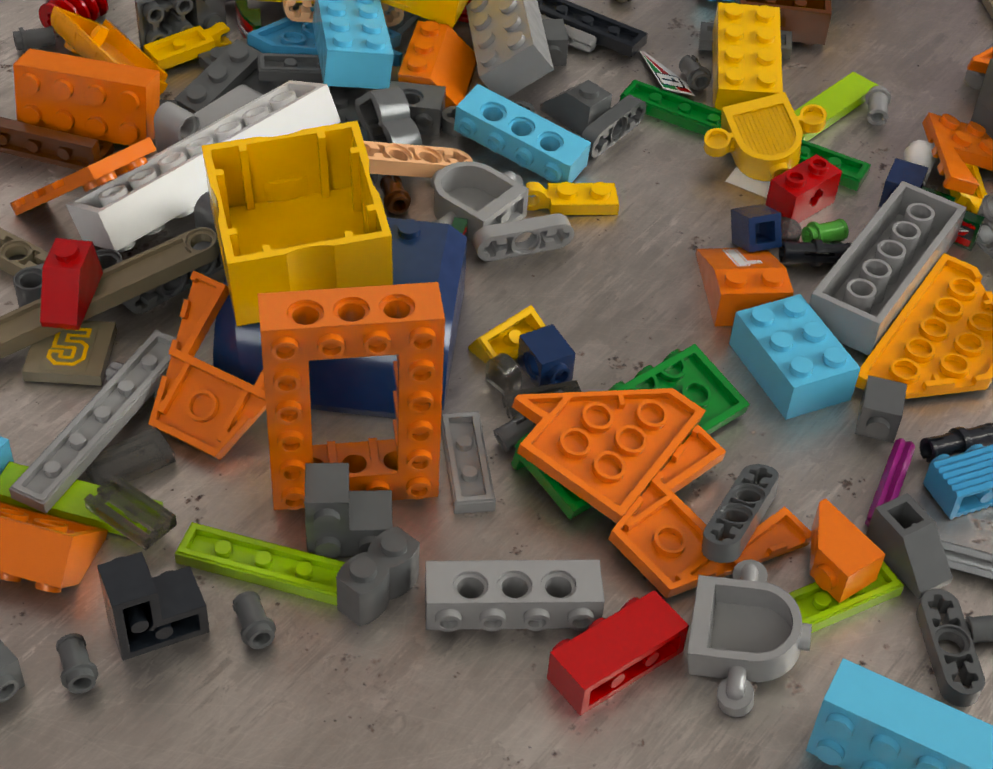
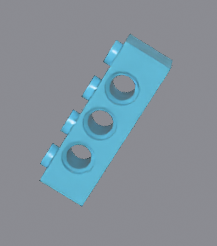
(521, 135)

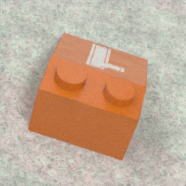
(740, 280)

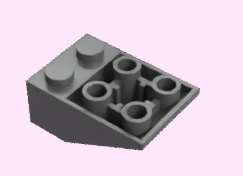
(167, 17)

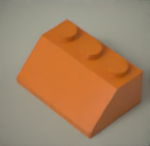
(439, 59)
(45, 548)

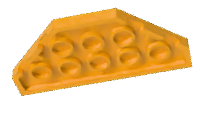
(940, 336)

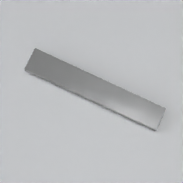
(94, 426)

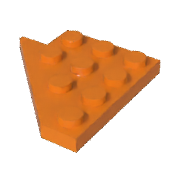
(606, 441)

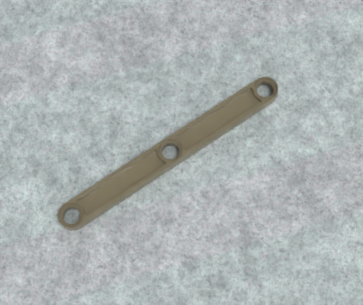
(117, 285)

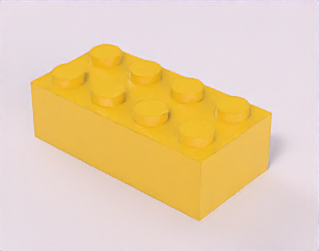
(746, 53)

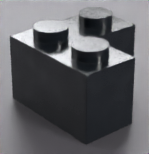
(148, 609)

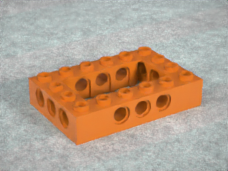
(354, 324)

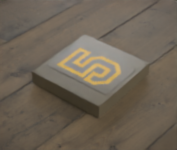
(72, 355)

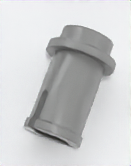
(877, 101)

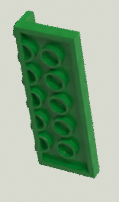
(686, 372)

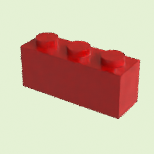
(616, 651)

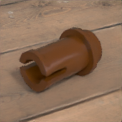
(396, 198)

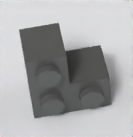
(340, 519)

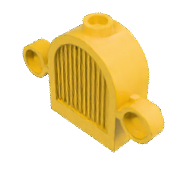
(764, 135)

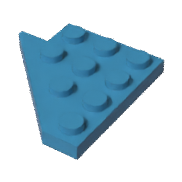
(299, 38)

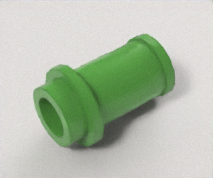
(827, 232)

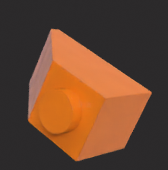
(841, 554)

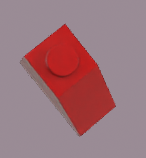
(68, 283)

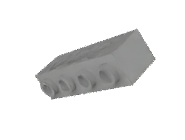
(513, 594)

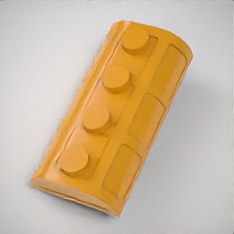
(101, 42)

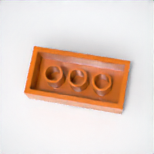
(86, 96)

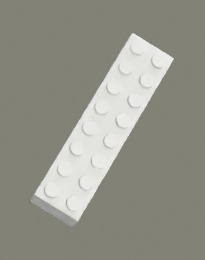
(176, 177)

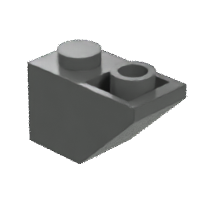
(910, 544)

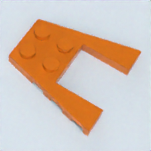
(956, 145)
(90, 176)
(195, 398)
(666, 536)

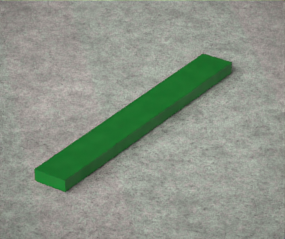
(702, 118)

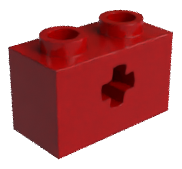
(804, 189)

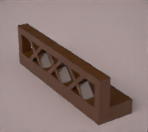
(51, 145)

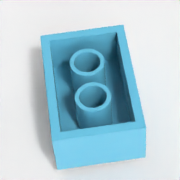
(793, 356)

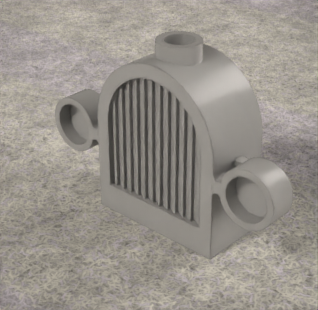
(479, 195)
(744, 634)

